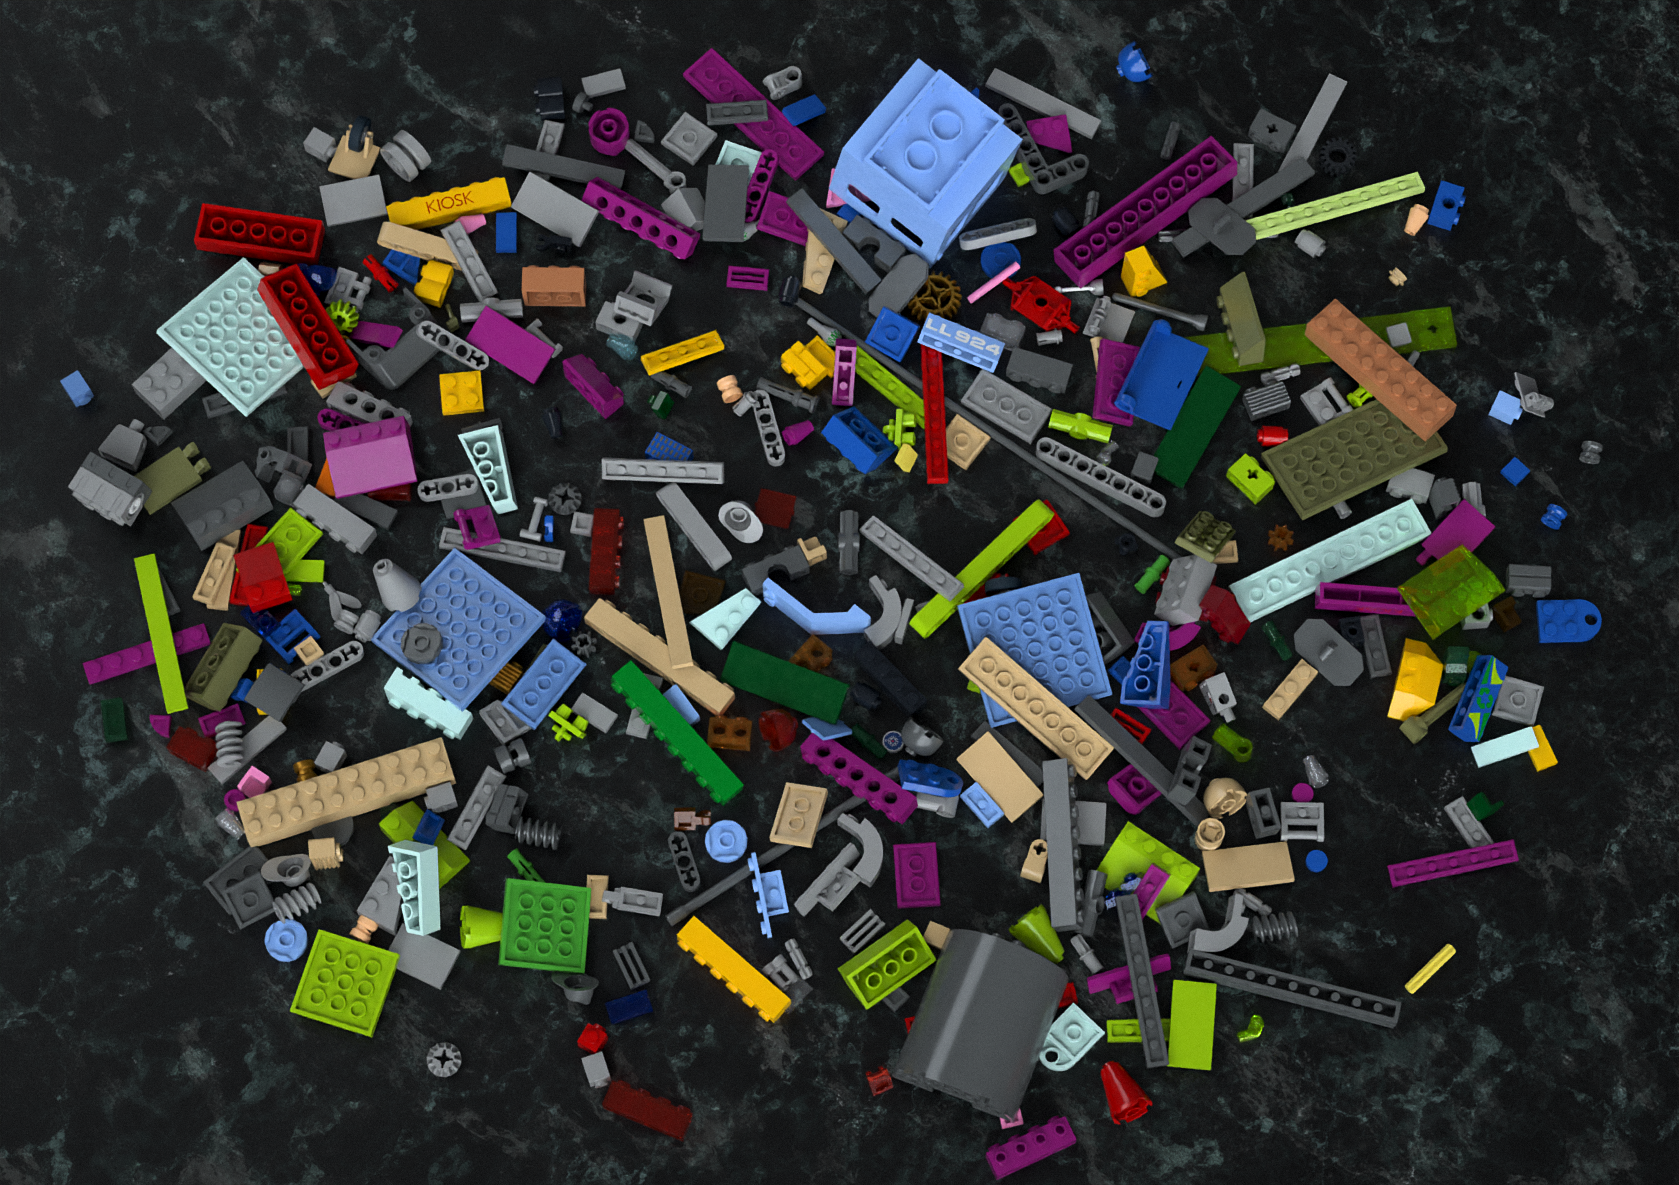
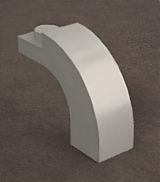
(884, 629)
(872, 859)
(1228, 935)

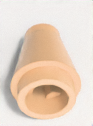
(1416, 218)

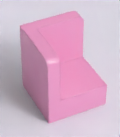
(254, 783)

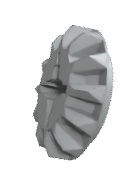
(450, 1066)

